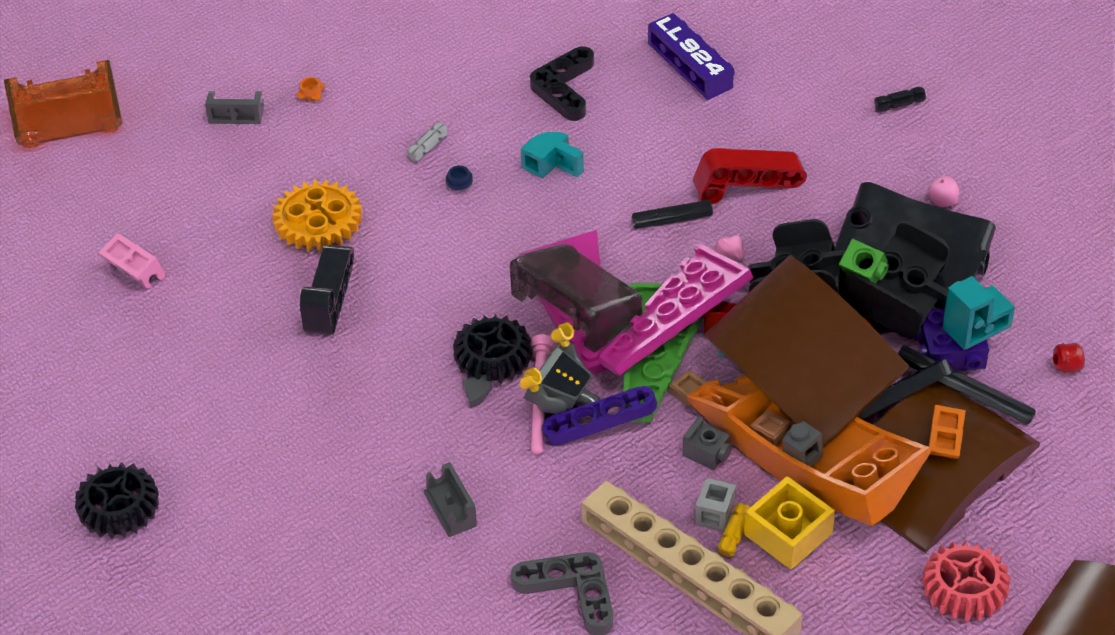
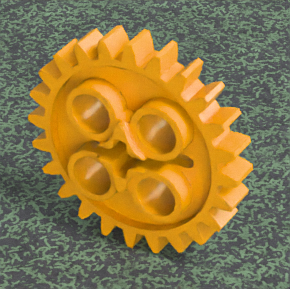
(317, 215)

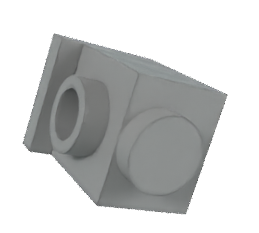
(715, 504)

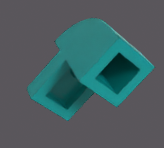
(549, 151)

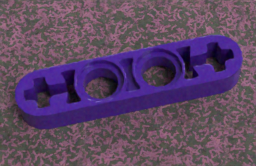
(601, 420)

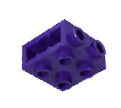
(939, 344)

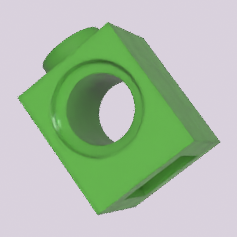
(856, 253)

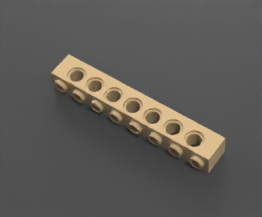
(688, 564)

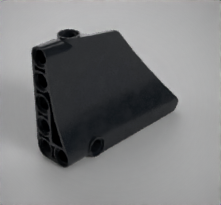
(879, 212)

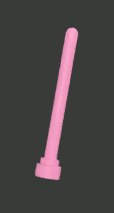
(541, 349)

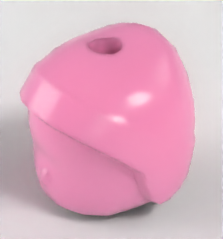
(944, 191)
(731, 247)

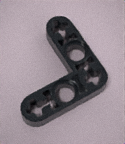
(546, 81)

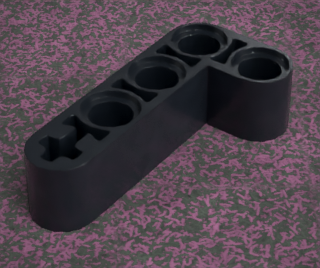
(323, 301)

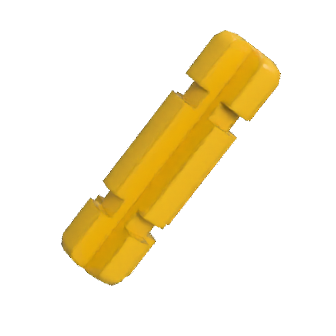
(733, 531)

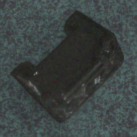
(579, 288)

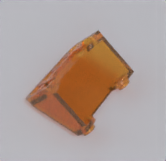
(64, 107)

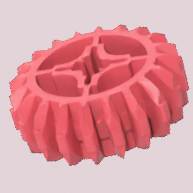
(966, 573)

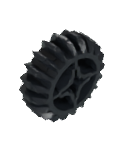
(492, 348)
(114, 492)

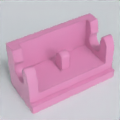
(132, 260)

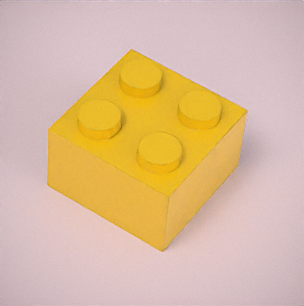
(789, 522)

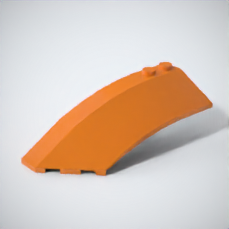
(860, 469)

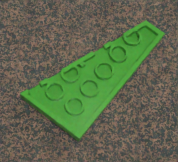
(662, 365)

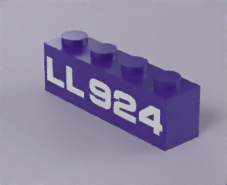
(691, 56)

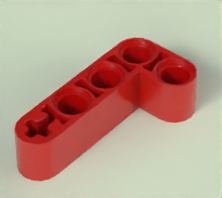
(746, 168)

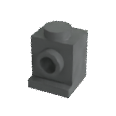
(801, 439)
(706, 444)

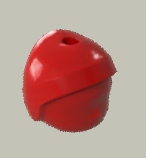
(1068, 358)

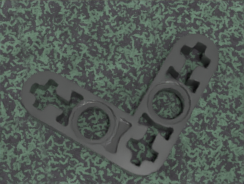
(582, 579)

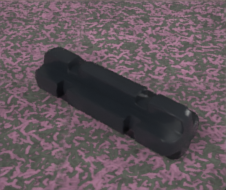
(899, 99)

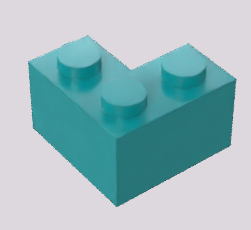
(975, 312)

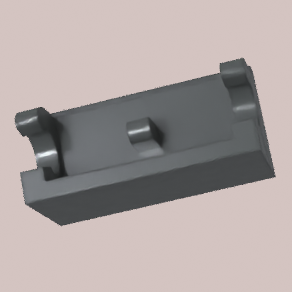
(234, 110)
(450, 501)

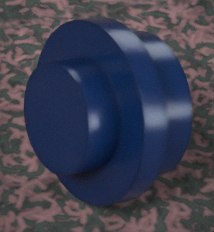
(459, 178)

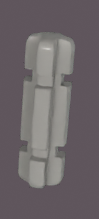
(426, 142)

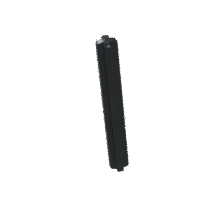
(972, 388)

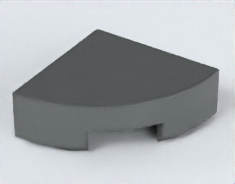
(476, 390)

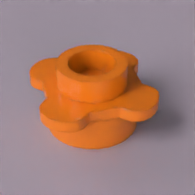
(310, 89)

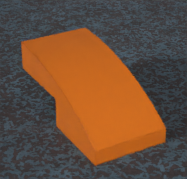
(946, 431)

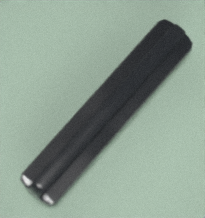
(672, 214)

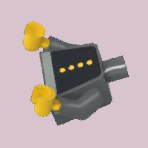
(561, 379)

